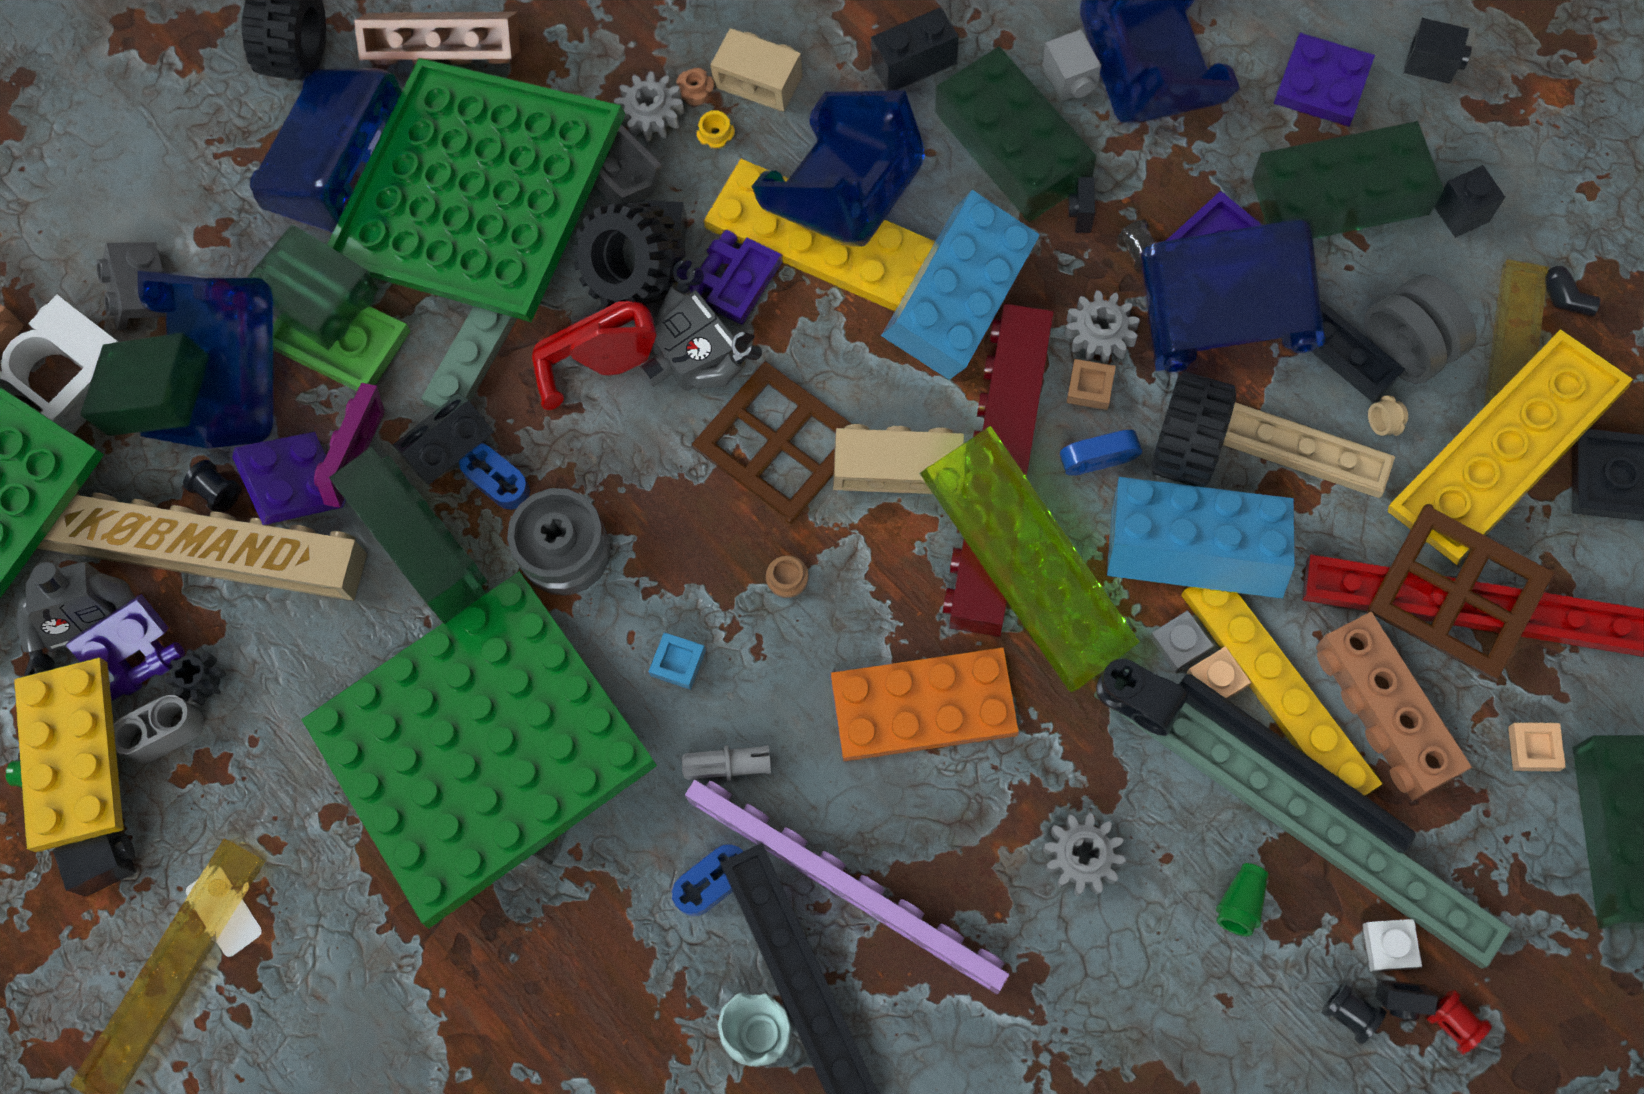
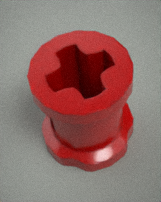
(1459, 1022)

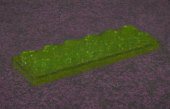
(1030, 558)

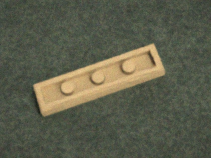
(1308, 450)

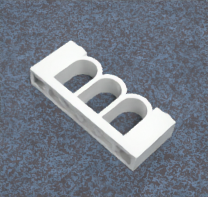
(57, 331)

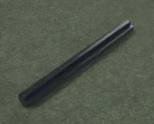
(1298, 765)

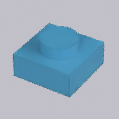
(677, 660)

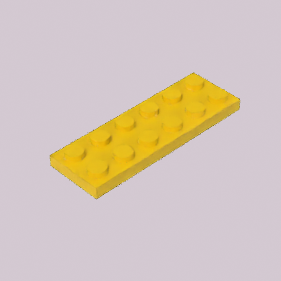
(874, 271)
(1513, 440)

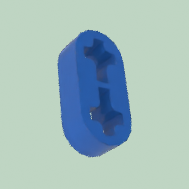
(1100, 452)
(488, 483)
(698, 875)

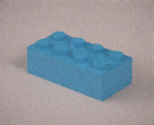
(960, 285)
(1201, 537)

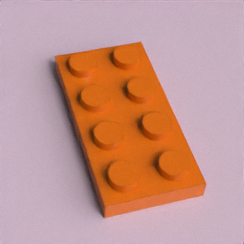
(924, 704)

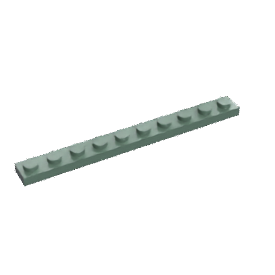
(1334, 835)

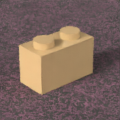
(757, 69)

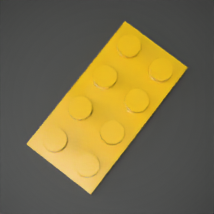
(68, 755)

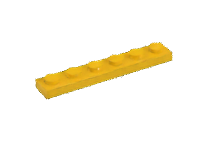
(1280, 686)

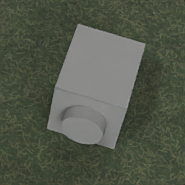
(1071, 65)

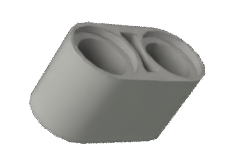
(156, 729)

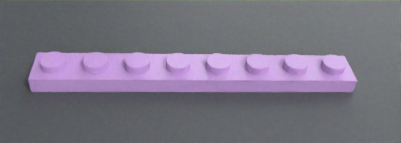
(861, 893)

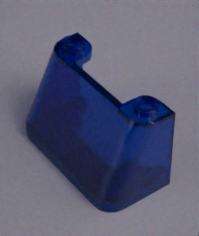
(1152, 59)
(324, 143)
(855, 170)
(1232, 292)
(233, 325)

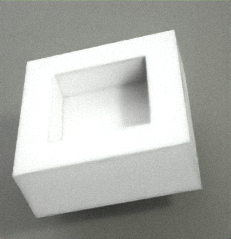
(1392, 945)

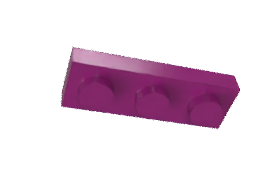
(352, 439)

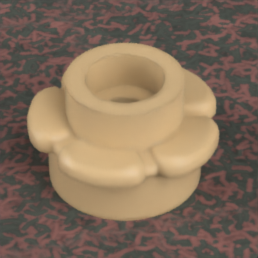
(1388, 416)

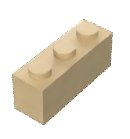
(888, 458)

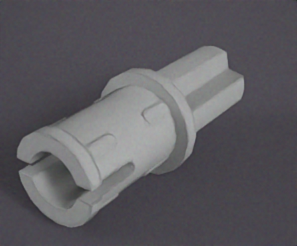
(726, 763)

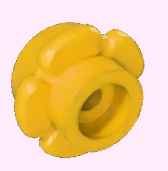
(715, 121)

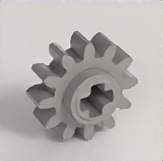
(650, 106)
(1116, 331)
(1097, 867)

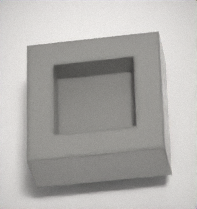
(1181, 641)

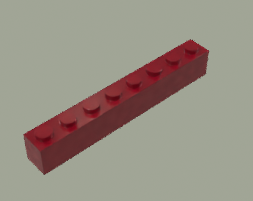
(1011, 412)

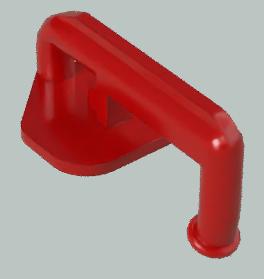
(597, 345)

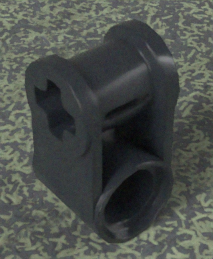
(1145, 697)

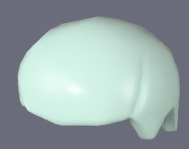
(754, 1029)

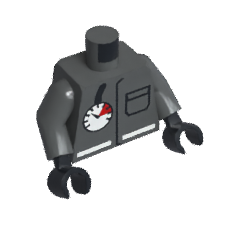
(693, 340)
(62, 606)

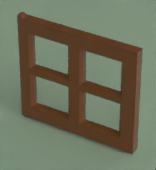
(777, 441)
(1460, 591)

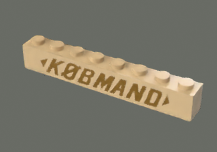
(209, 545)

